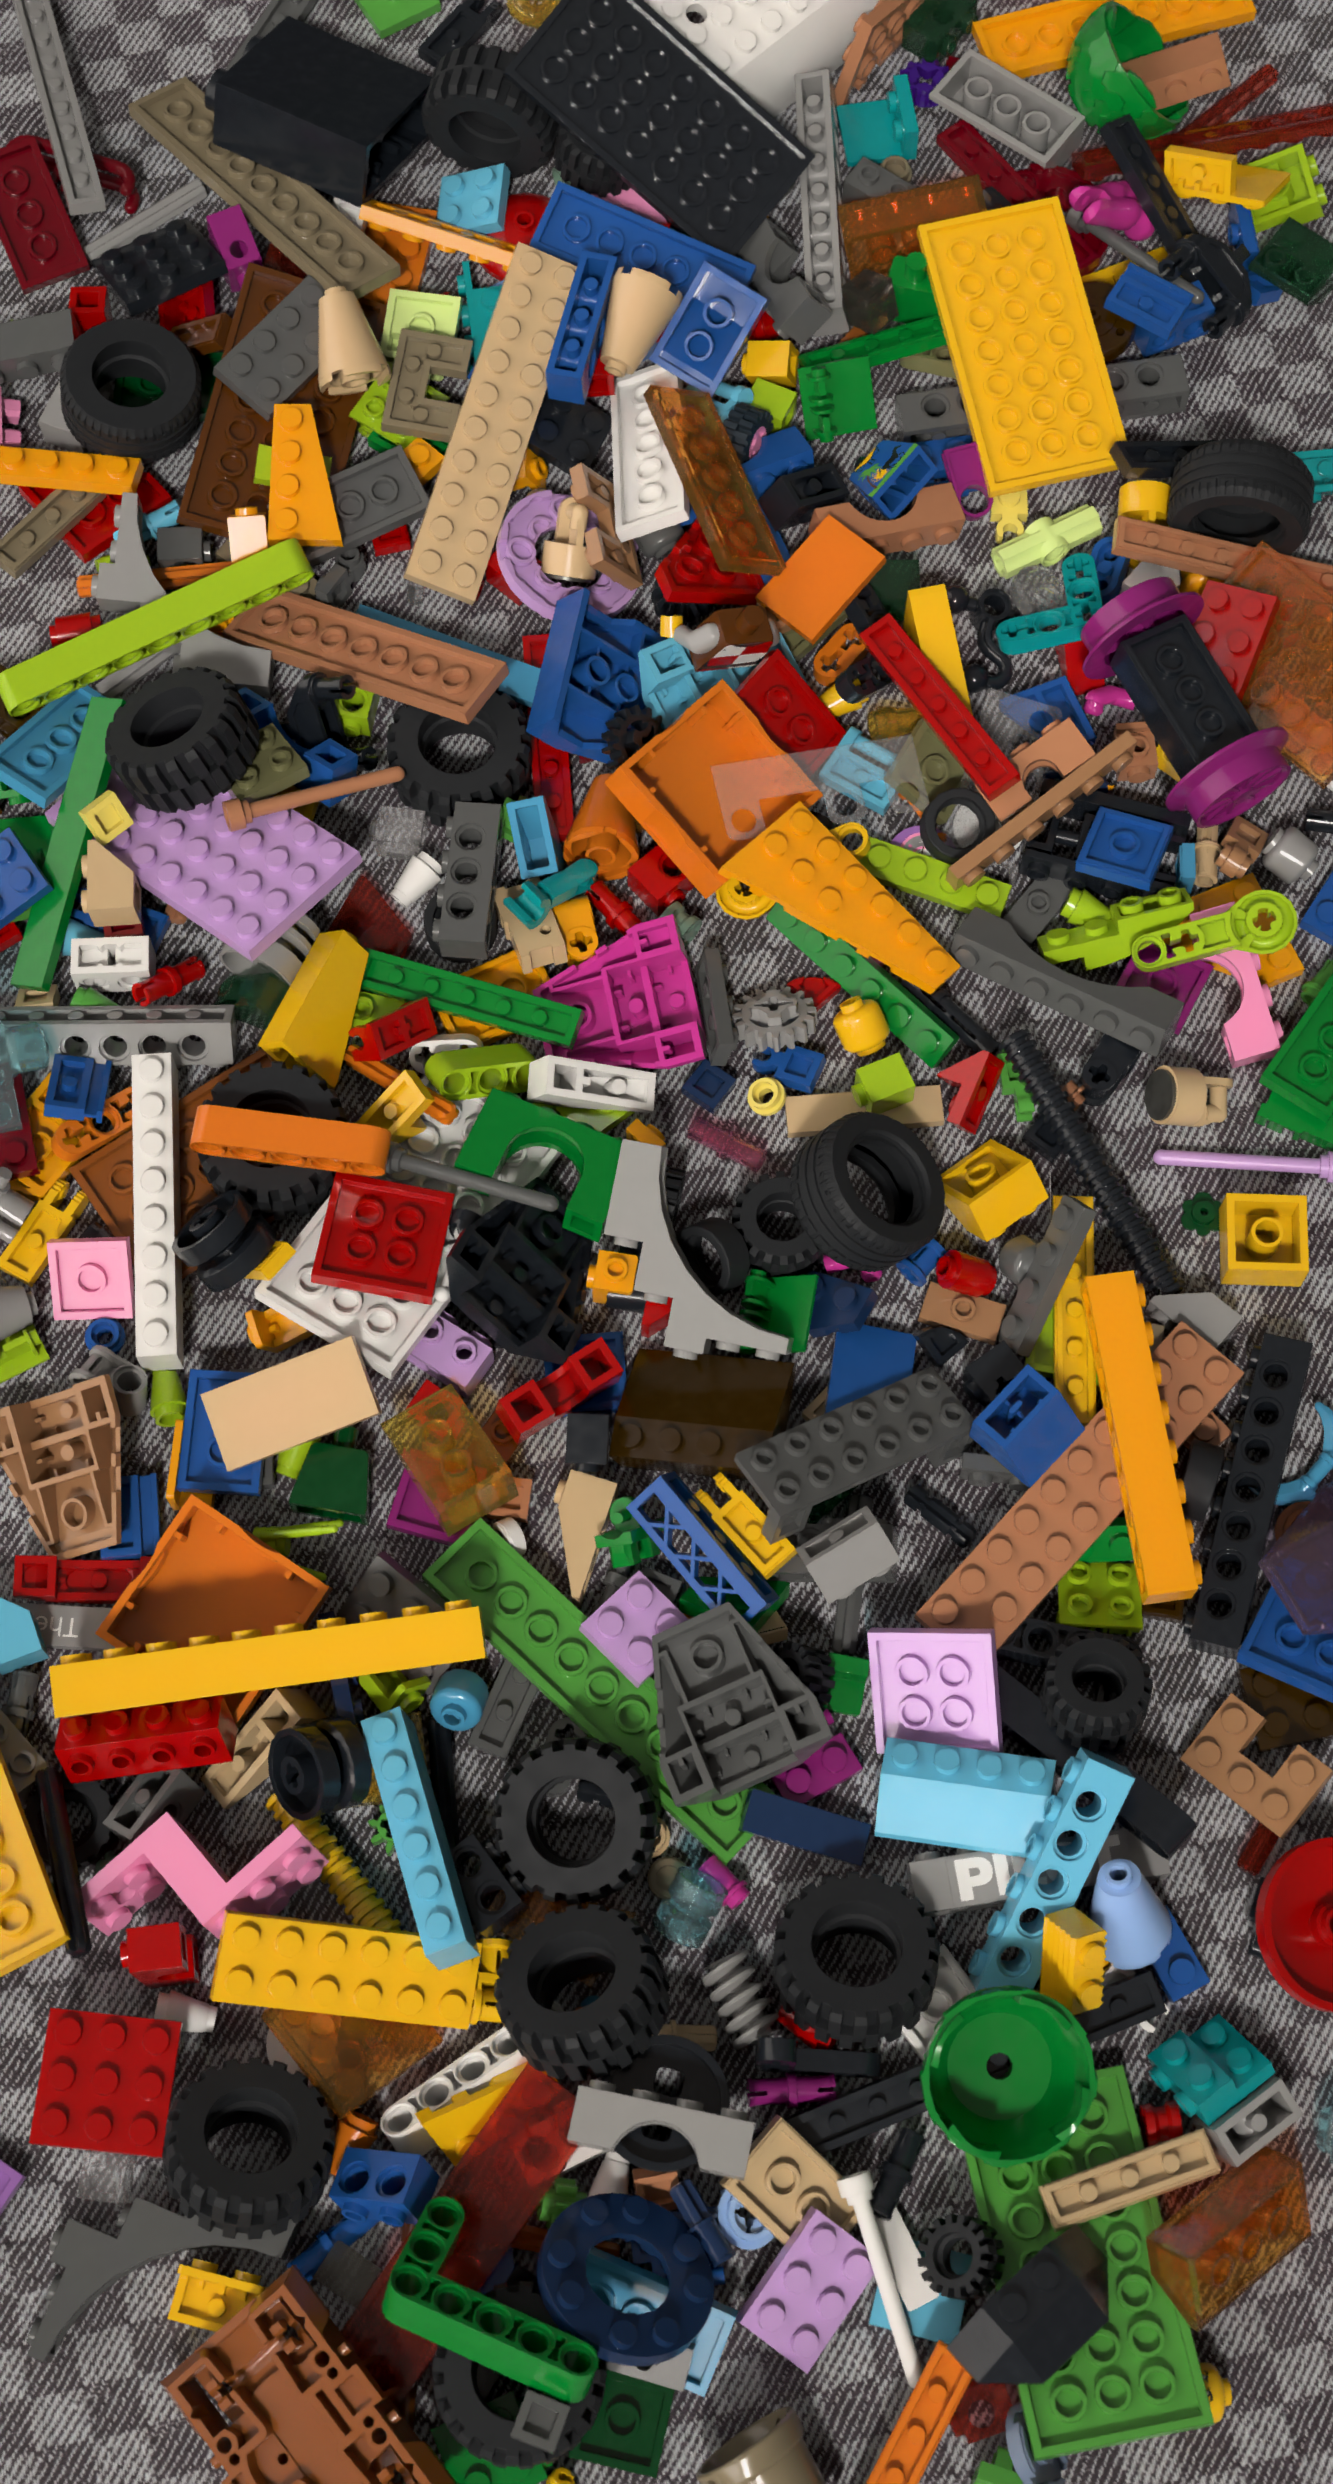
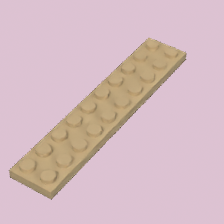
(492, 428)

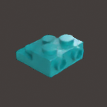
(1209, 2069)

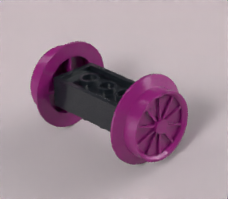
(1185, 701)

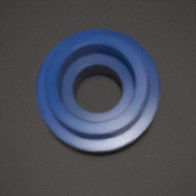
(102, 1326)

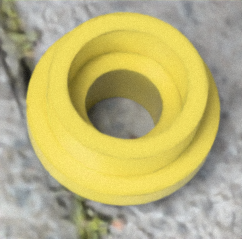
(759, 1089)

